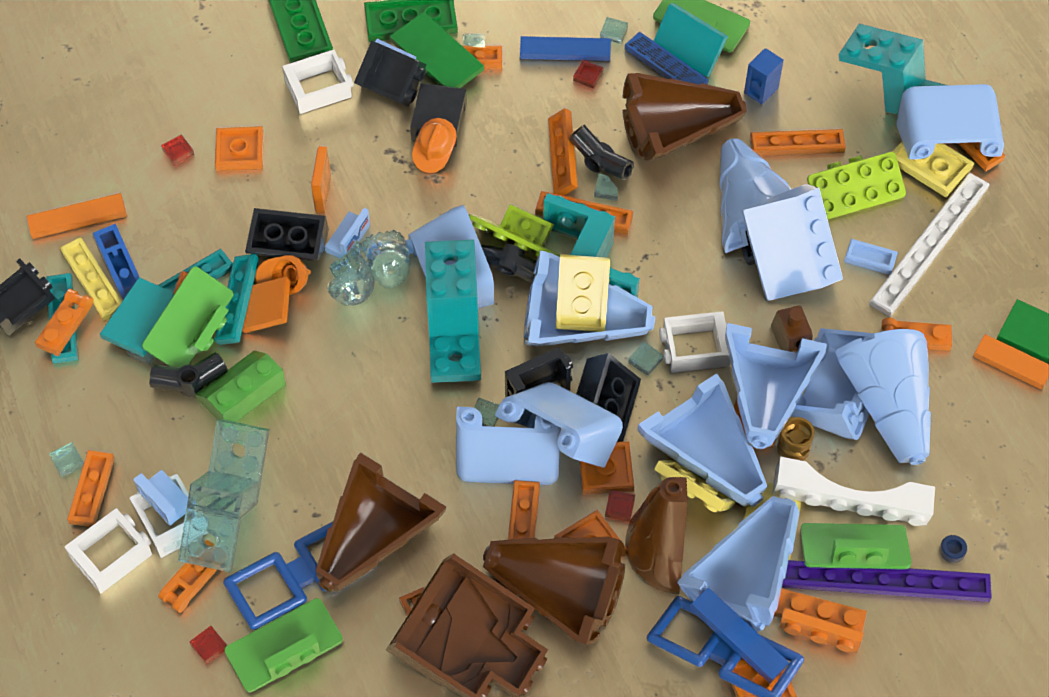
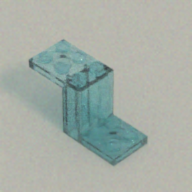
(223, 495)

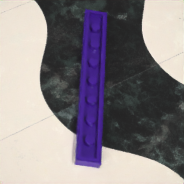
(893, 582)

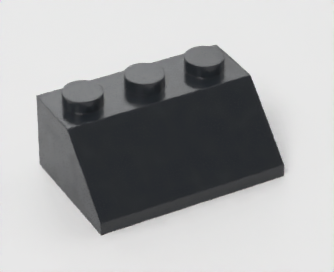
(287, 233)
(610, 387)

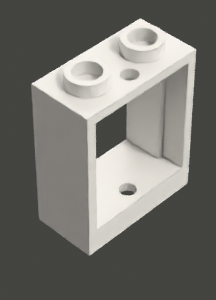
(313, 66)
(691, 324)
(171, 539)
(120, 567)

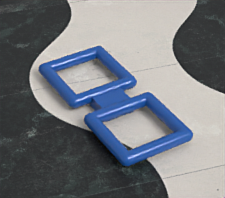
(295, 574)
(722, 653)

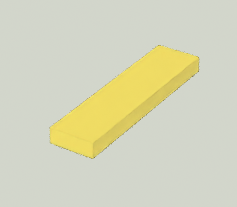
(91, 277)

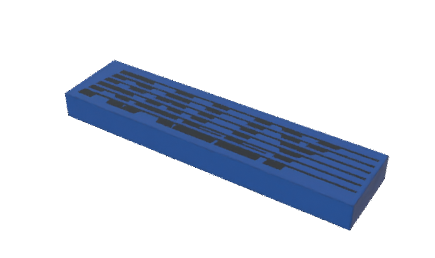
(662, 60)

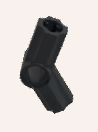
(600, 155)
(510, 261)
(175, 378)

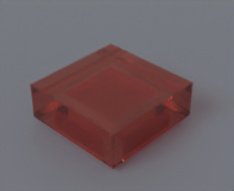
(588, 74)
(177, 149)
(620, 505)
(208, 644)

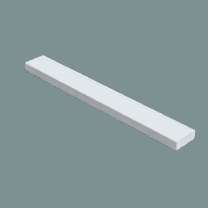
(929, 245)

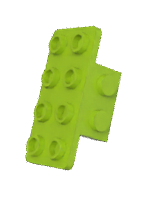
(859, 184)
(521, 226)

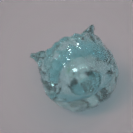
(387, 253)
(352, 278)

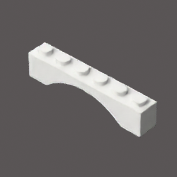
(802, 483)

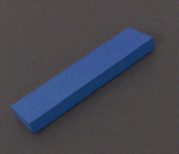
(565, 48)
(739, 635)

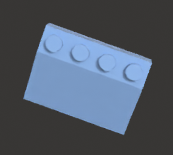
(792, 242)

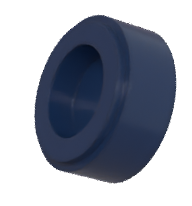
(953, 548)

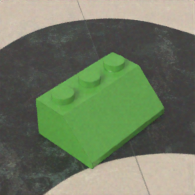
(242, 387)

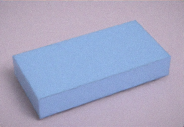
(870, 256)

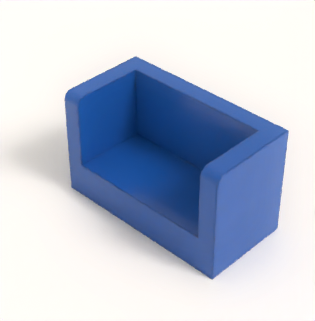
(763, 76)

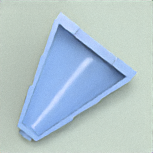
(743, 182)
(624, 316)
(768, 382)
(893, 385)
(709, 442)
(749, 563)

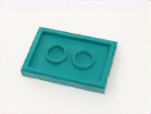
(690, 39)
(136, 316)

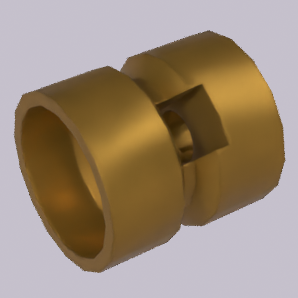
(796, 439)

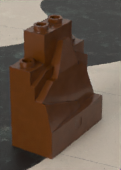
(469, 634)

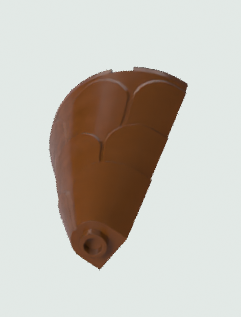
(674, 113)
(370, 524)
(658, 534)
(563, 579)

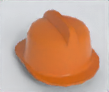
(434, 145)
(284, 266)

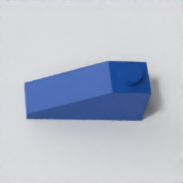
(116, 258)

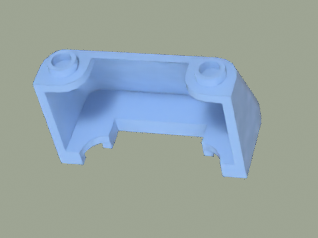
(949, 116)
(454, 226)
(830, 396)
(586, 431)
(505, 453)

